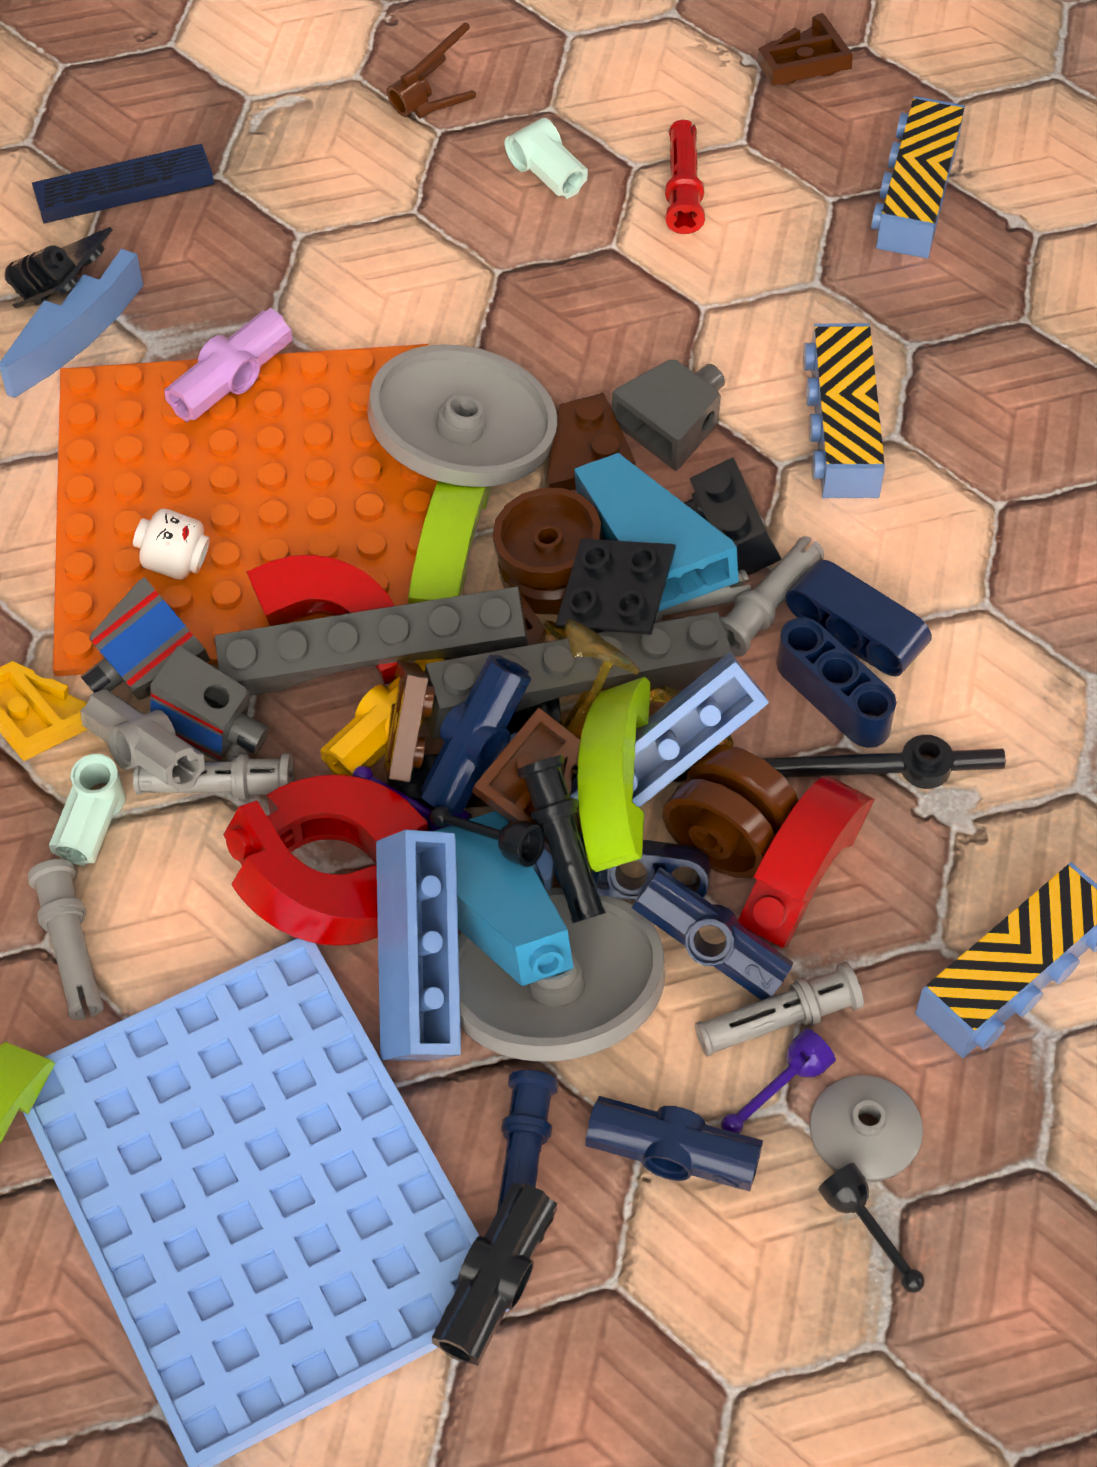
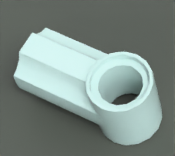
(542, 152)
(88, 811)

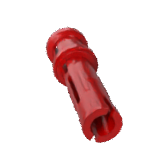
(684, 188)

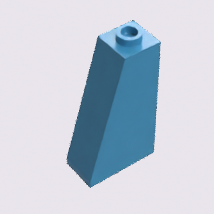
(642, 510)
(507, 908)

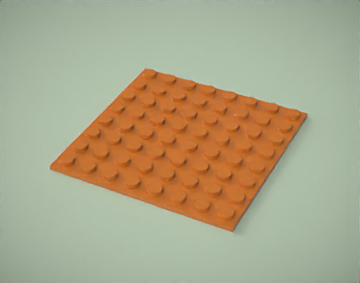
(262, 471)

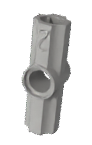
(142, 740)

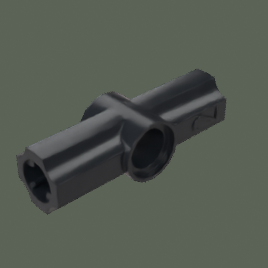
(494, 1273)

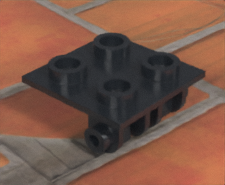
(52, 268)
(616, 585)

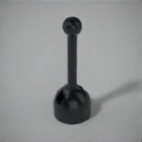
(518, 840)
(848, 1193)

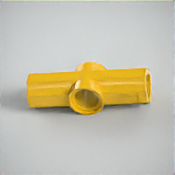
(366, 735)

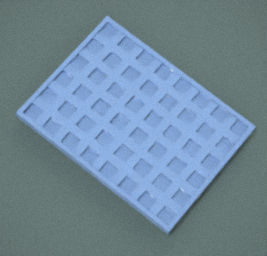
(252, 1199)

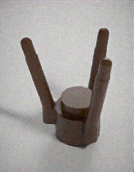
(412, 90)

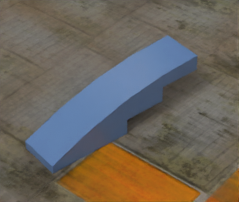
(65, 330)

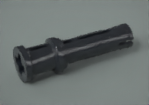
(556, 814)

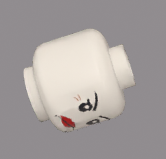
(171, 544)

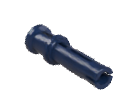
(526, 1127)

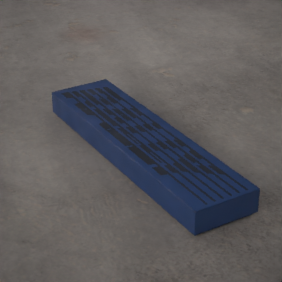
(122, 183)

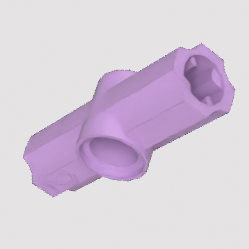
(228, 365)

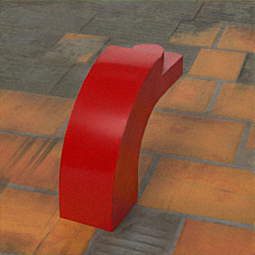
(317, 585)
(340, 810)
(800, 854)
(294, 896)

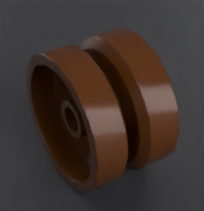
(539, 541)
(730, 809)

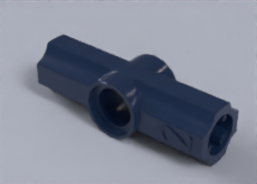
(475, 733)
(742, 954)
(674, 1143)

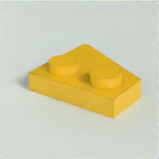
(36, 711)

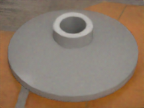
(878, 1149)

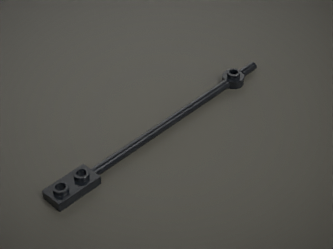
(915, 769)

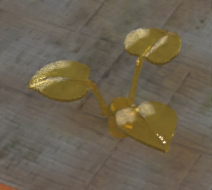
(587, 643)

